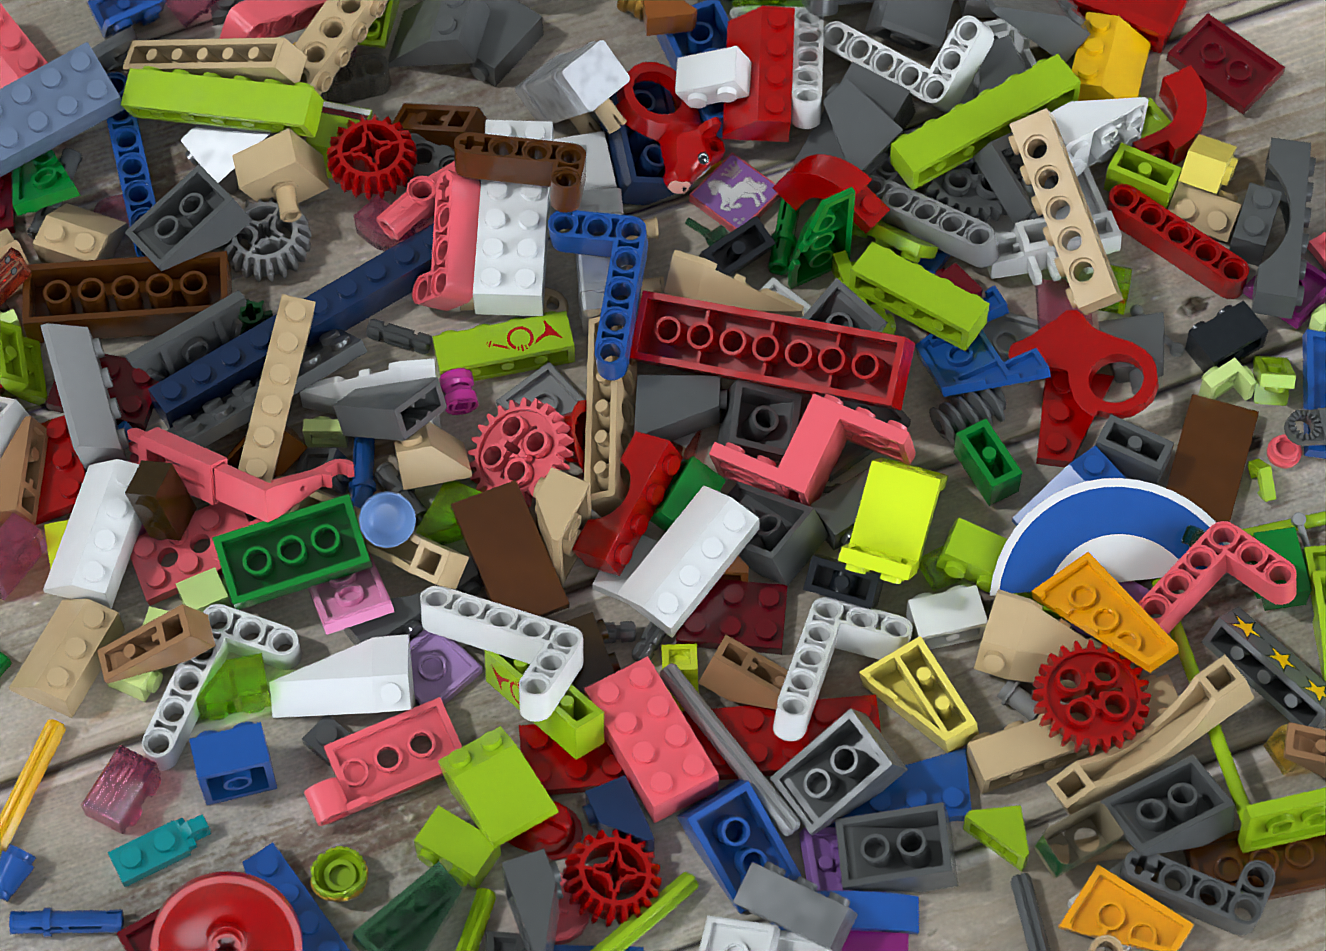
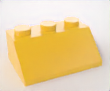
(1110, 59)

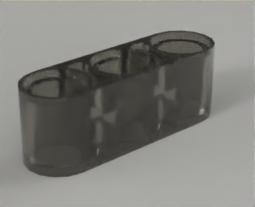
(360, 79)

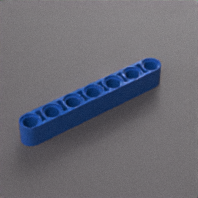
(130, 160)

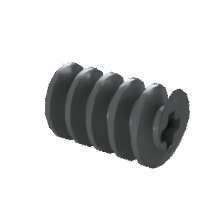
(967, 411)

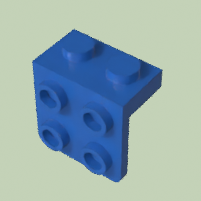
(119, 15)

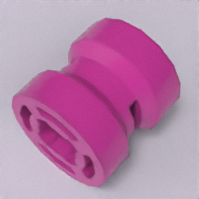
(457, 387)

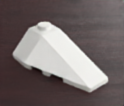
(327, 392)
(354, 681)

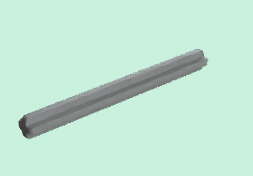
(729, 748)

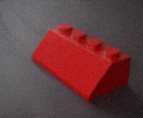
(768, 41)

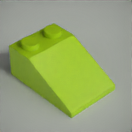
(497, 787)

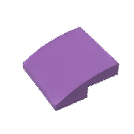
(822, 859)

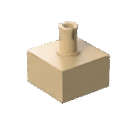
(283, 170)

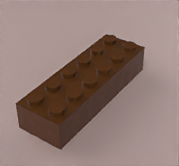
(122, 294)

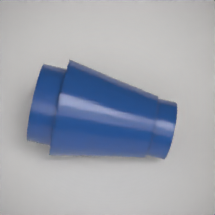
(14, 869)

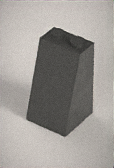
(910, 23)
(886, 94)

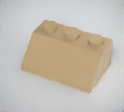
(562, 512)
(66, 655)

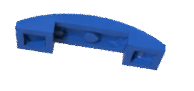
(882, 911)

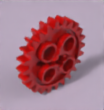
(1101, 725)

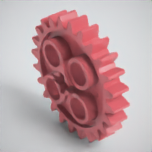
(521, 449)

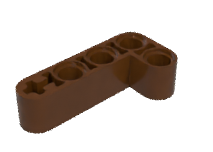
(525, 162)

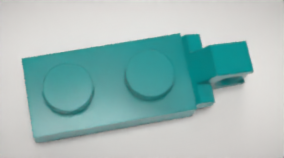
(158, 849)

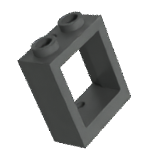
(1005, 183)

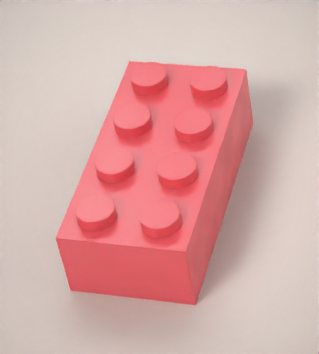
(652, 740)

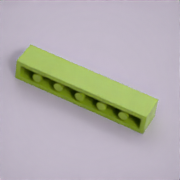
(222, 101)
(971, 126)

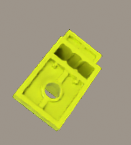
(893, 520)

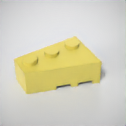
(921, 694)

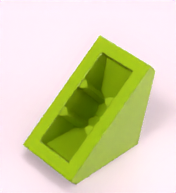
(1001, 831)

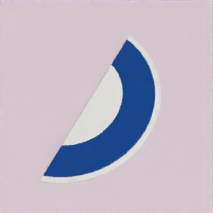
(1120, 521)

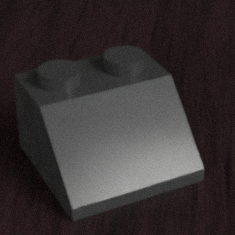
(759, 419)

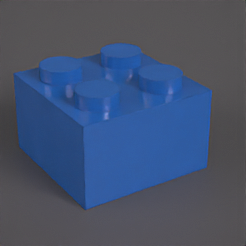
(233, 763)

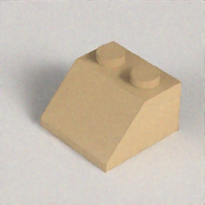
(77, 235)
(431, 458)

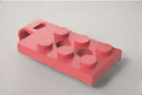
(159, 581)
(359, 776)

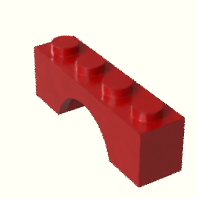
(610, 540)

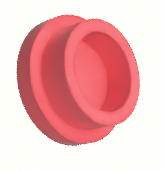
(1283, 452)

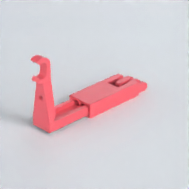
(213, 480)

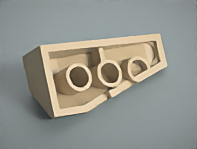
(698, 280)
(1022, 638)

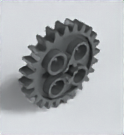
(969, 190)

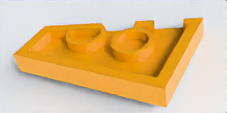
(1120, 910)

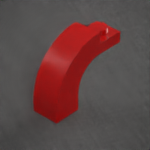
(1187, 102)
(825, 176)

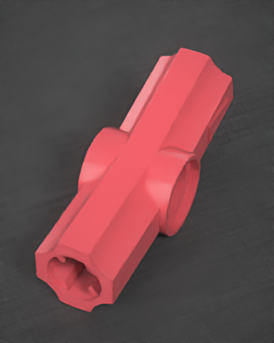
(409, 207)

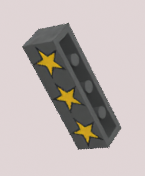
(1269, 668)

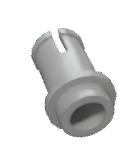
(1018, 699)

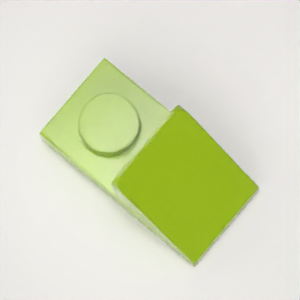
(1273, 380)

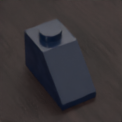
(616, 807)

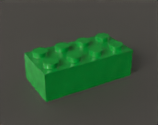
(292, 552)

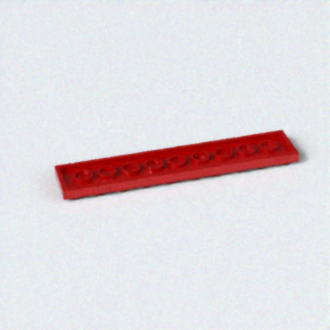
(747, 724)

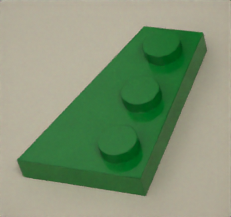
(41, 184)

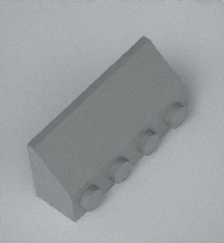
(85, 393)

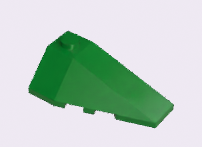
(822, 236)

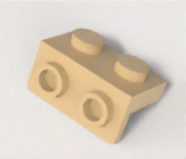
(1206, 211)

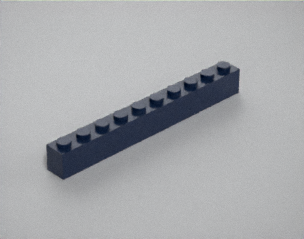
(337, 307)

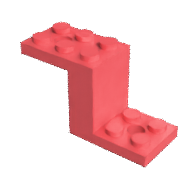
(814, 450)

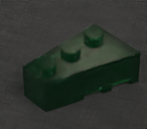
(413, 916)

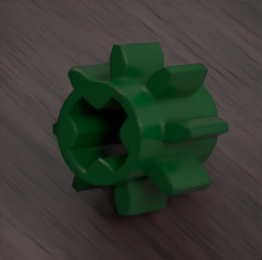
(253, 311)

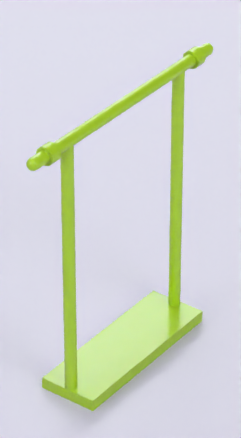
(1277, 819)

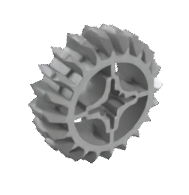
(269, 249)

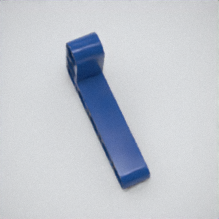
(619, 281)

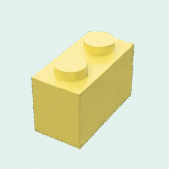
(1209, 164)

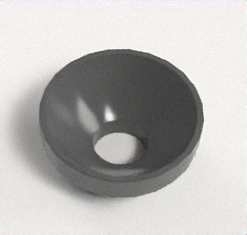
(114, 50)

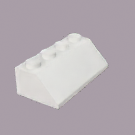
(97, 536)
(689, 559)

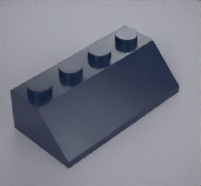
(636, 158)

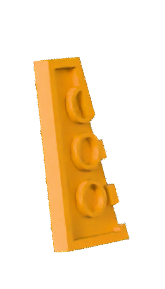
(1105, 610)

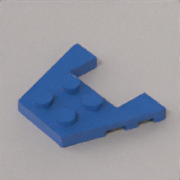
(980, 365)

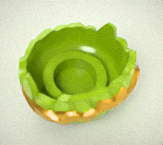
(339, 874)

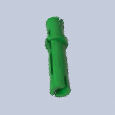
(784, 239)

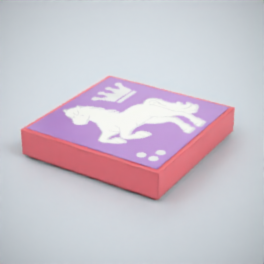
(734, 193)

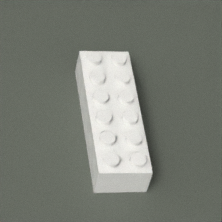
(512, 236)

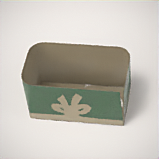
(1094, 816)

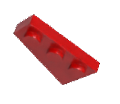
(1062, 419)
(61, 474)

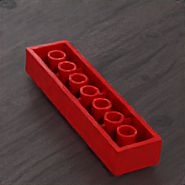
(772, 350)

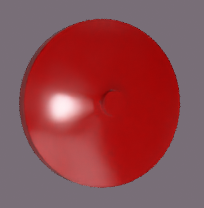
(226, 915)

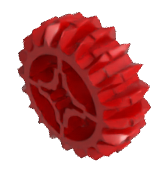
(353, 166)
(639, 877)

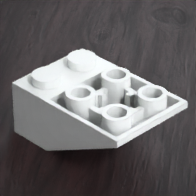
(1098, 127)

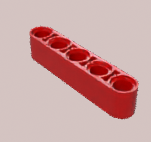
(1182, 255)

